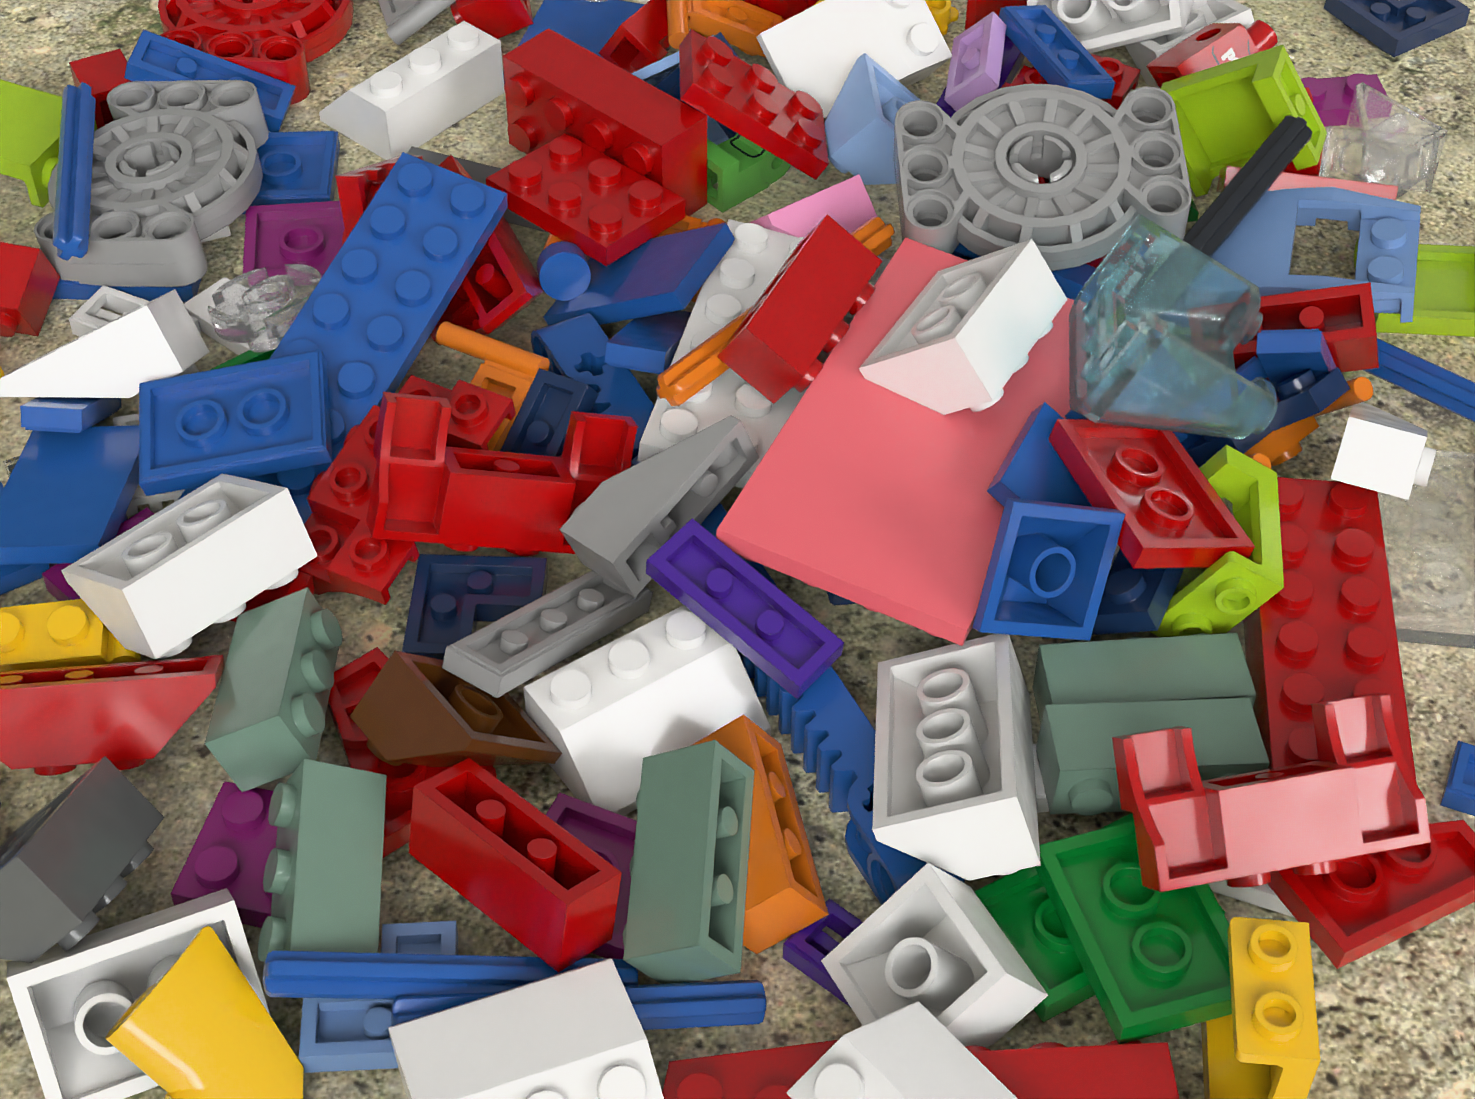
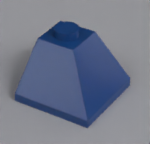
(1048, 569)

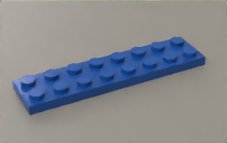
(387, 294)

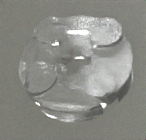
(260, 306)

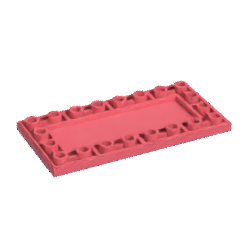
(882, 490)

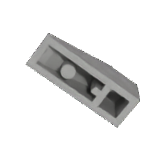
(654, 499)

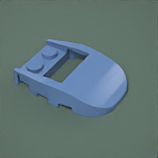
(1386, 252)

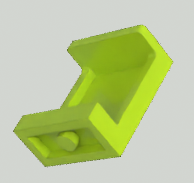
(1235, 108)
(29, 137)
(1442, 294)
(1234, 583)

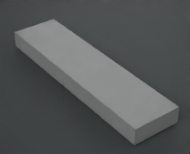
(543, 633)

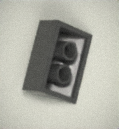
(71, 862)

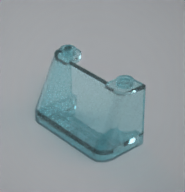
(1160, 337)

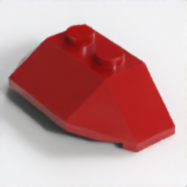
(497, 284)
(94, 711)

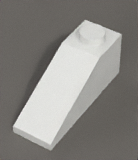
(1383, 452)

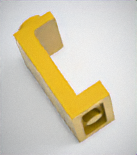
(1272, 1035)

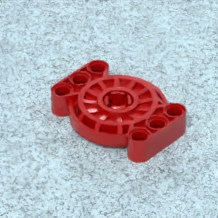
(260, 34)

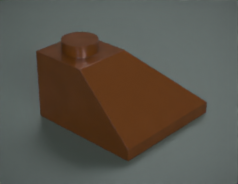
(437, 719)

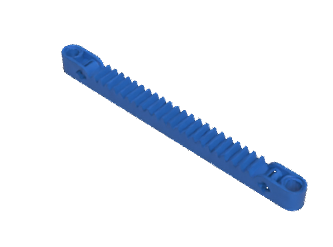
(825, 718)

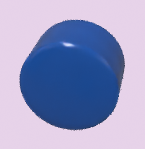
(563, 271)

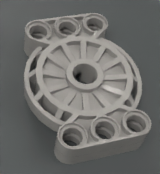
(979, 171)
(163, 180)

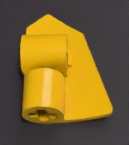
(208, 1032)

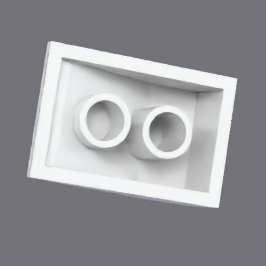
(822, 44)
(116, 357)

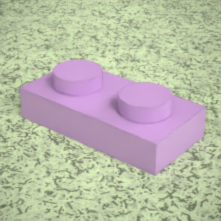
(975, 61)

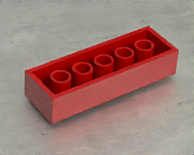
(1331, 622)

